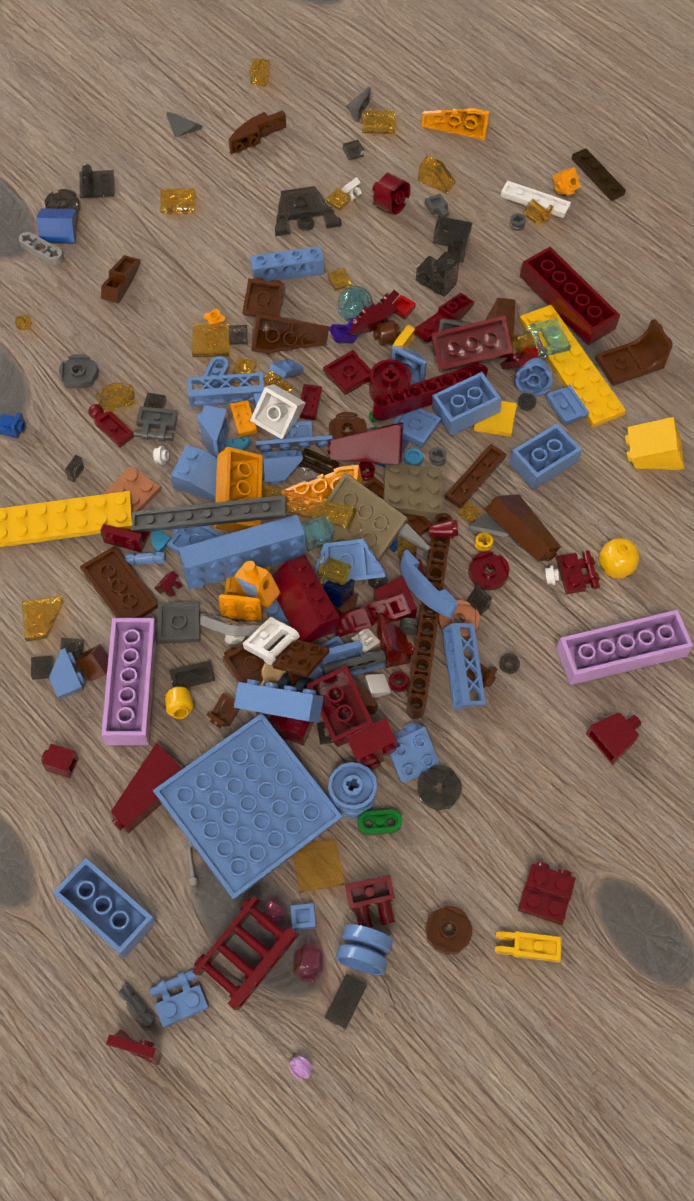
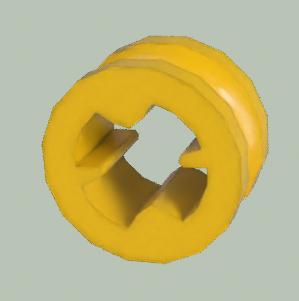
(479, 545)

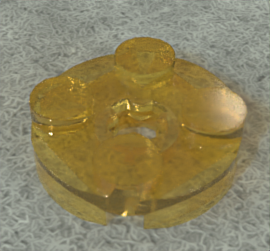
(115, 396)

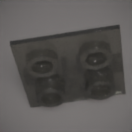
(96, 182)

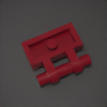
(572, 575)

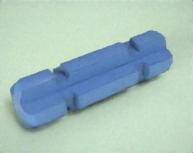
(145, 558)

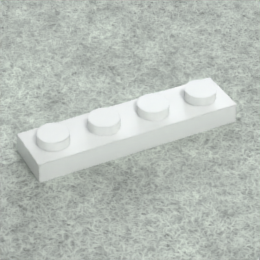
(524, 194)

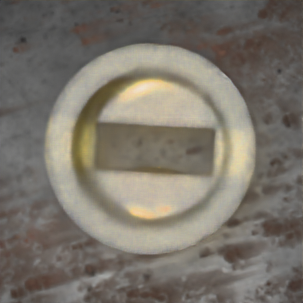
(23, 322)

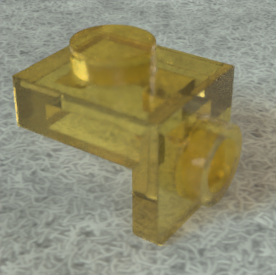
(537, 213)

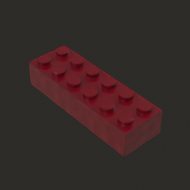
(569, 295)

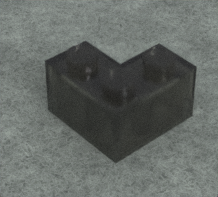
(453, 234)
(439, 274)

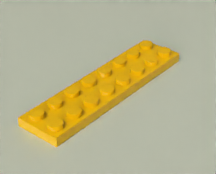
(577, 370)
(64, 518)

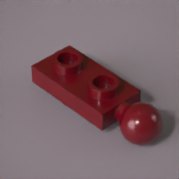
(110, 425)

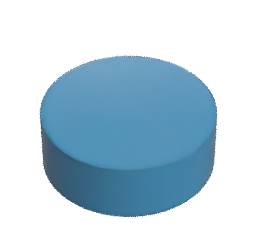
(413, 457)

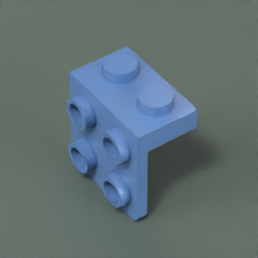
(415, 752)

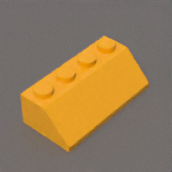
(238, 479)

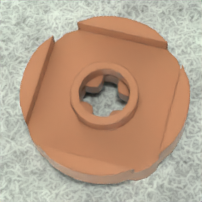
(466, 613)

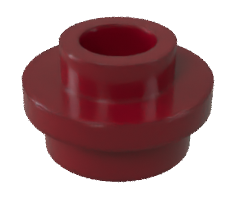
(399, 676)

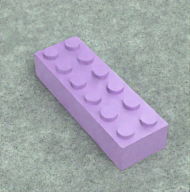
(623, 647)
(129, 682)

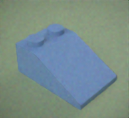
(196, 473)

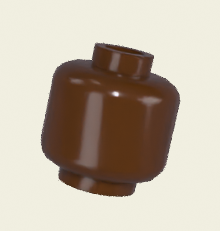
(386, 332)

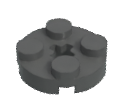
(78, 380)

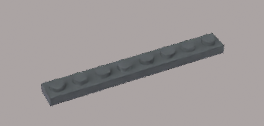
(209, 514)

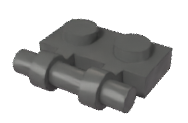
(156, 418)

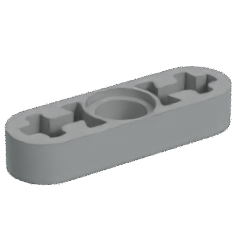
(45, 254)

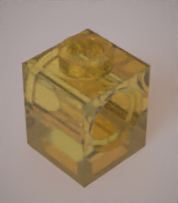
(259, 72)

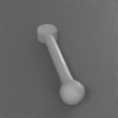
(193, 880)

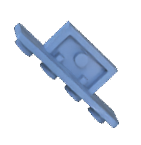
(299, 435)
(341, 653)

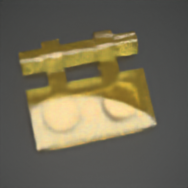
(378, 121)
(178, 200)

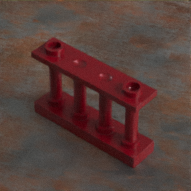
(254, 975)

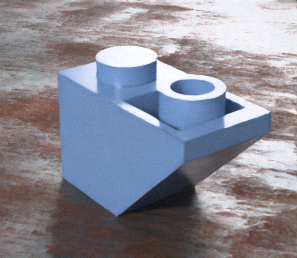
(63, 676)

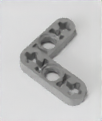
(228, 626)

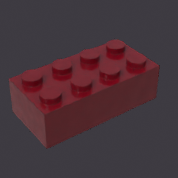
(472, 344)

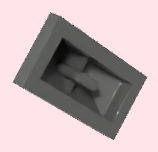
(359, 104)
(181, 125)
(488, 525)

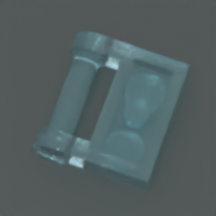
(554, 337)

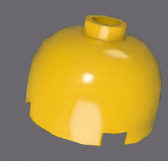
(619, 558)

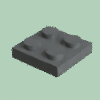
(178, 622)

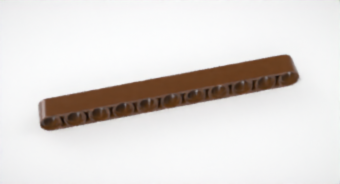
(430, 622)

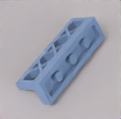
(226, 393)
(456, 665)

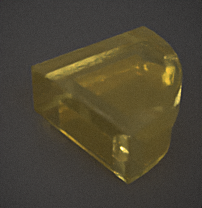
(403, 545)

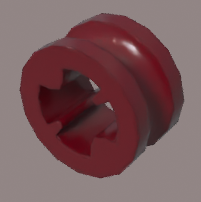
(369, 474)

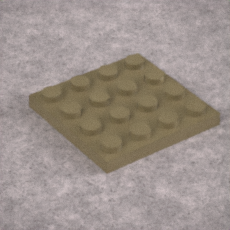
(374, 520)

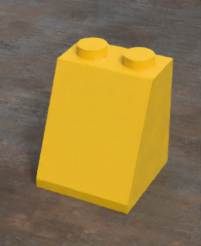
(655, 445)

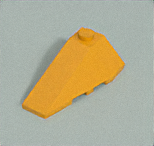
(464, 122)
(324, 484)

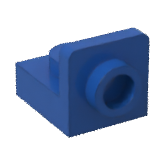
(12, 425)

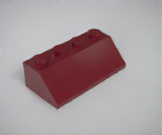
(305, 600)

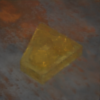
(40, 616)

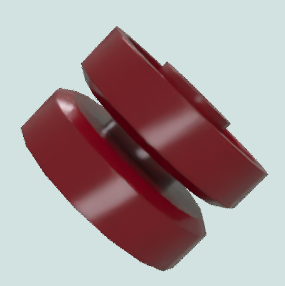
(388, 376)

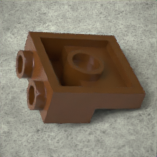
(263, 296)
(243, 664)

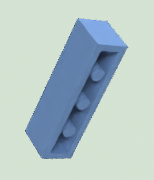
(279, 702)

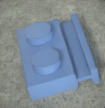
(567, 405)

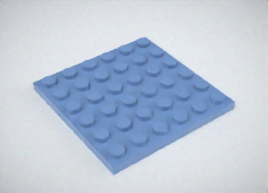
(247, 805)

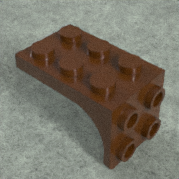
(638, 357)

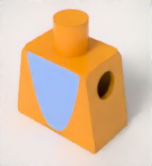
(256, 583)

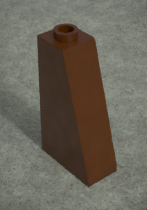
(524, 526)

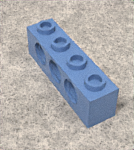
(288, 264)

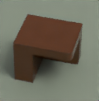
(94, 662)

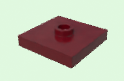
(348, 372)

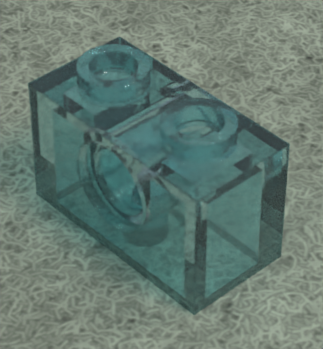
(317, 532)

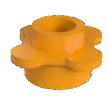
(214, 317)

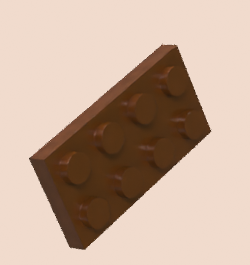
(118, 585)

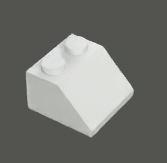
(277, 411)

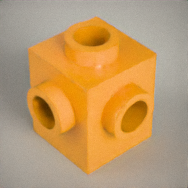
(566, 181)

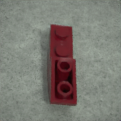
(453, 309)
(374, 314)

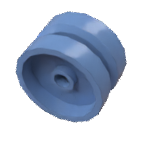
(356, 778)
(364, 949)

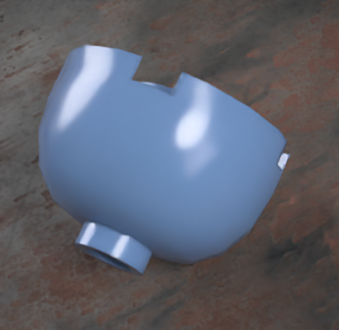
(534, 377)

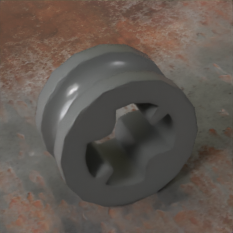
(517, 226)
(440, 460)
(409, 626)

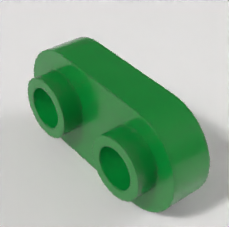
(379, 820)

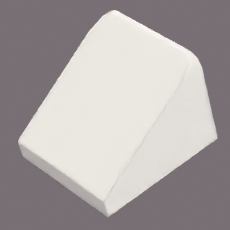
(376, 685)

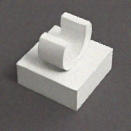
(352, 187)
(367, 639)

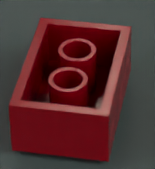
(342, 705)

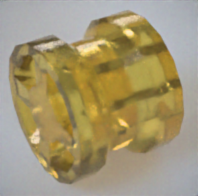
(523, 341)

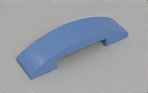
(437, 600)

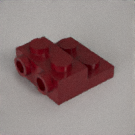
(547, 893)

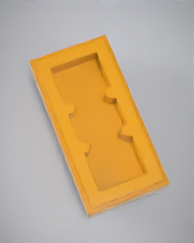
(242, 414)

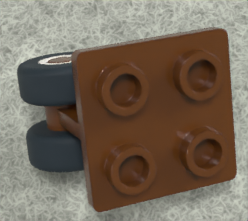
(299, 660)

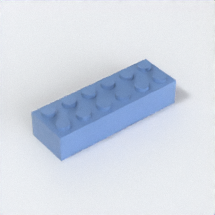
(224, 555)

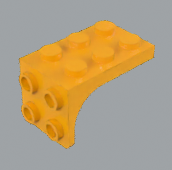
(240, 607)

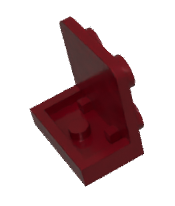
(124, 538)

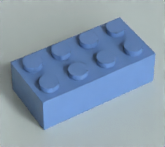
(104, 908)

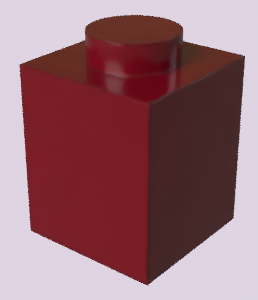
(59, 760)

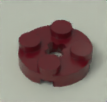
(489, 581)

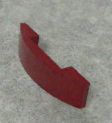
(391, 607)

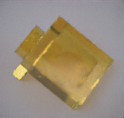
(272, 378)
(334, 571)

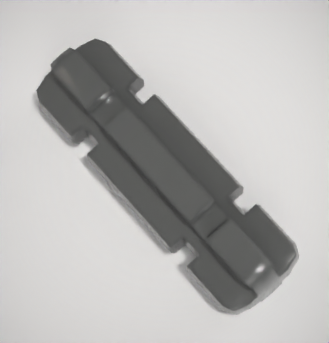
(137, 1006)

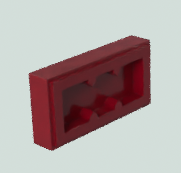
(517, 360)
(311, 395)

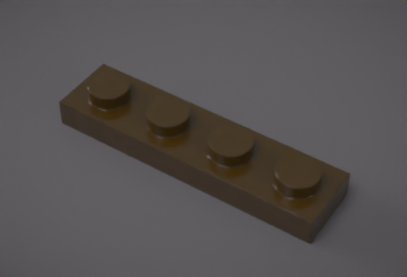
(598, 174)

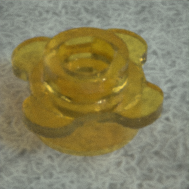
(469, 516)

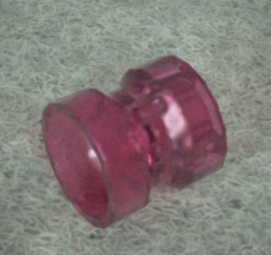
(274, 912)

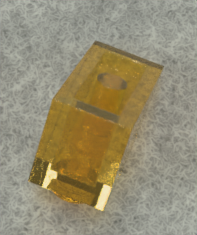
(435, 174)

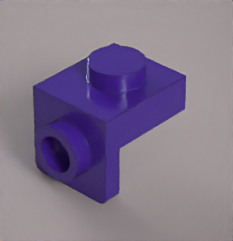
(341, 334)

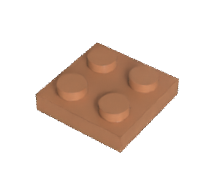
(140, 487)

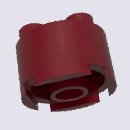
(391, 193)

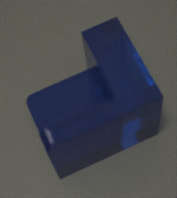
(338, 593)

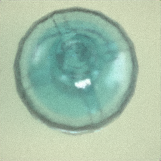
(353, 301)

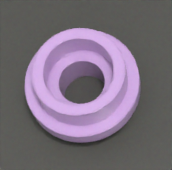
(300, 1067)

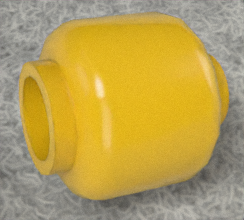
(178, 702)

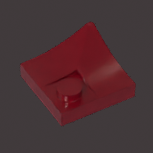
(143, 1049)

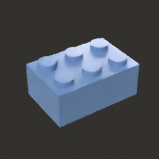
(466, 403)
(545, 456)

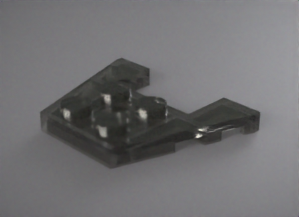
(299, 202)

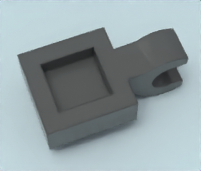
(437, 205)

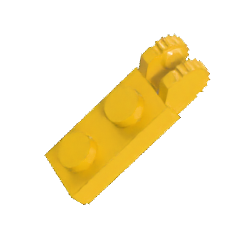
(531, 946)

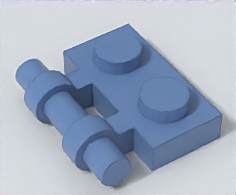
(179, 1006)

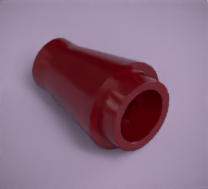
(444, 529)

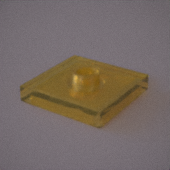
(210, 340)
(318, 867)

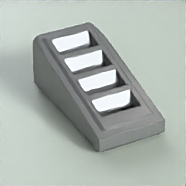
(411, 536)

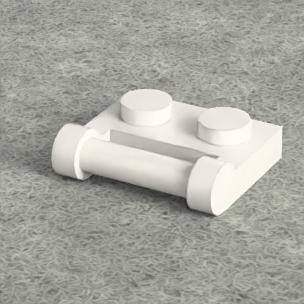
(266, 636)

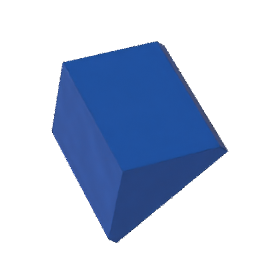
(57, 225)

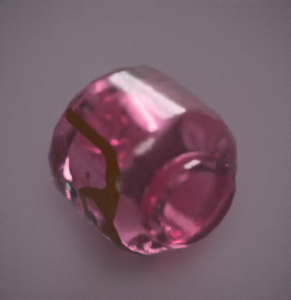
(308, 963)

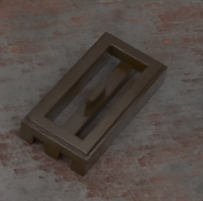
(315, 465)

